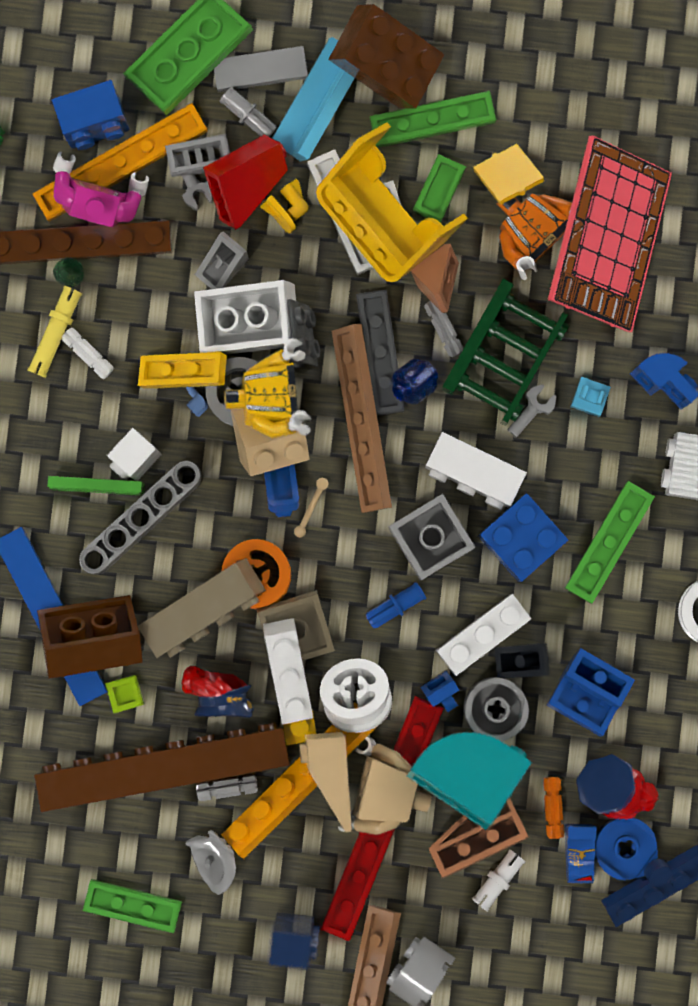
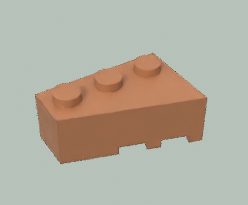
(468, 843)

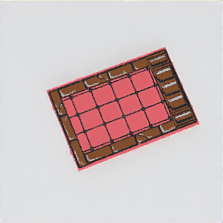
(609, 235)

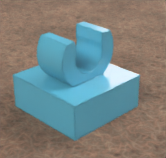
(590, 396)

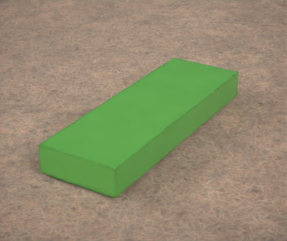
(96, 485)
(132, 906)

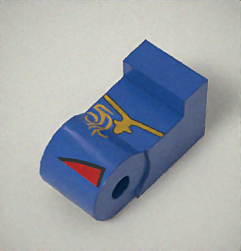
(580, 852)

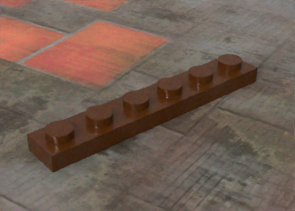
(85, 242)

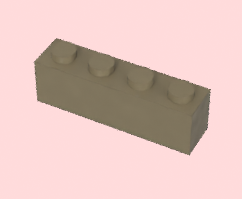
(201, 608)

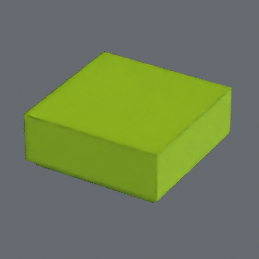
(125, 694)

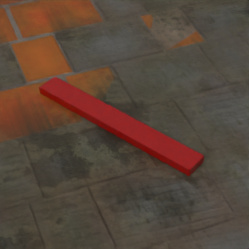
(371, 848)

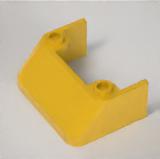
(373, 215)

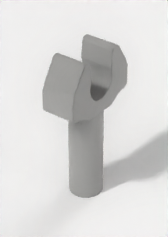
(193, 187)
(532, 410)

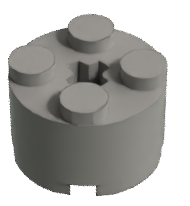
(510, 698)
(421, 973)

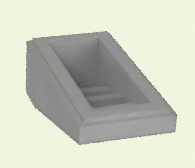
(208, 144)

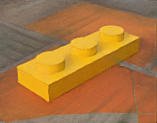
(182, 370)

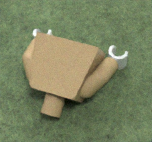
(385, 792)

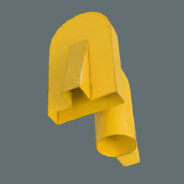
(293, 194)

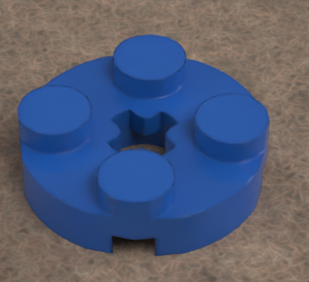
(608, 851)

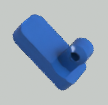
(282, 491)

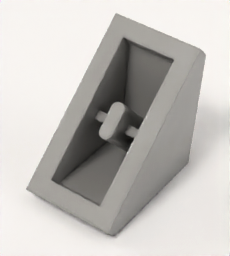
(222, 262)

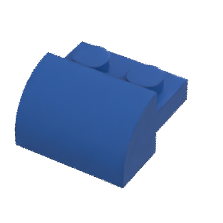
(662, 373)
(590, 692)

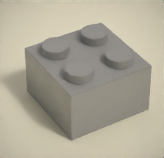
(431, 537)

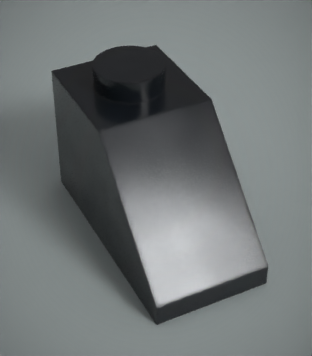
(522, 661)

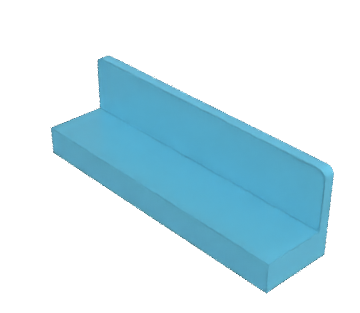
(313, 105)

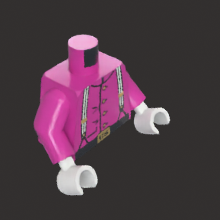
(94, 201)

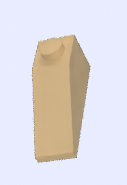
(328, 766)

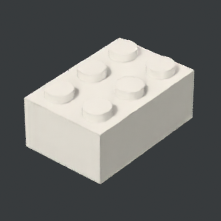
(244, 317)

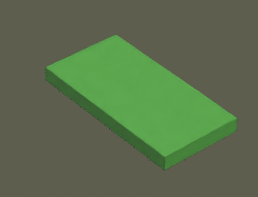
(187, 52)

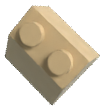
(263, 454)

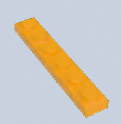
(279, 801)

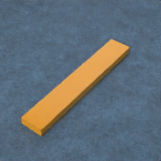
(129, 156)

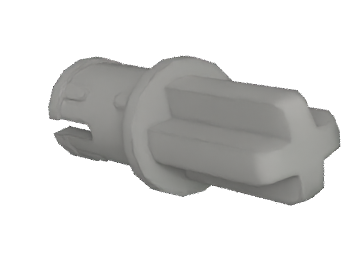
(247, 113)

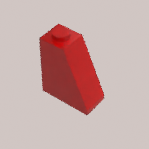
(245, 178)

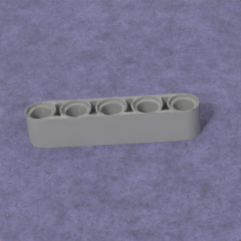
(126, 522)

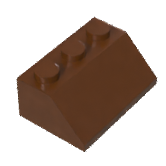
(90, 636)

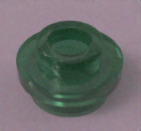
(68, 272)

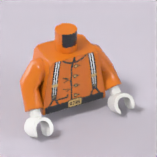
(532, 229)

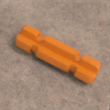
(553, 807)

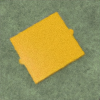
(508, 174)

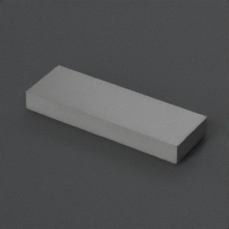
(261, 69)

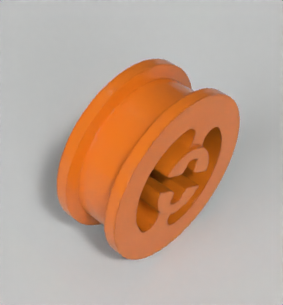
(245, 550)

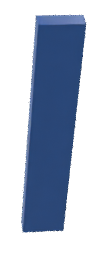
(40, 594)

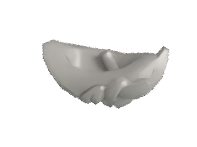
(213, 860)

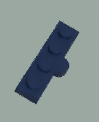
(661, 882)

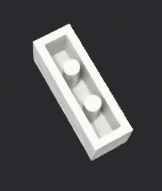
(475, 471)
(483, 634)
(287, 671)

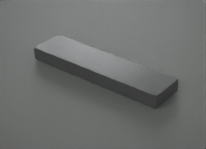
(380, 349)

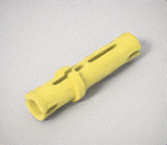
(56, 328)

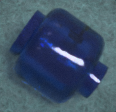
(414, 381)

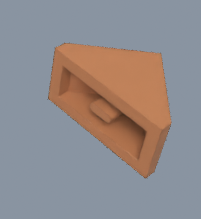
(437, 276)

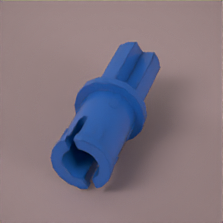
(395, 605)

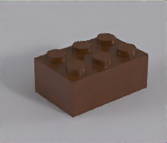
(386, 56)

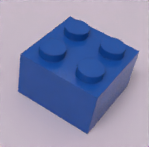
(91, 115)
(523, 538)

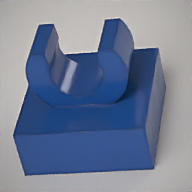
(441, 690)

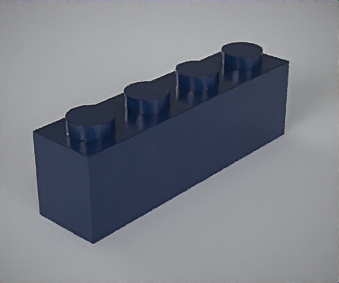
(293, 941)

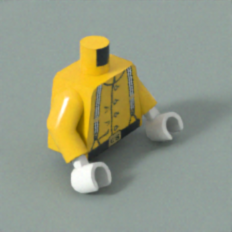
(270, 394)

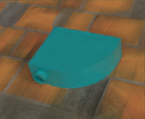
(471, 774)

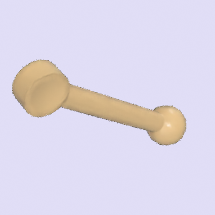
(322, 484)

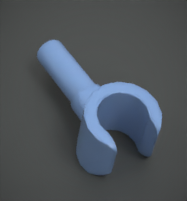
(197, 403)

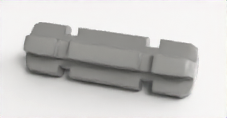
(444, 329)
(226, 787)

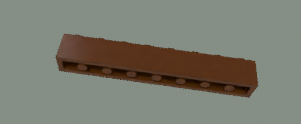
(163, 768)

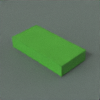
(439, 188)

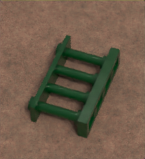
(490, 327)

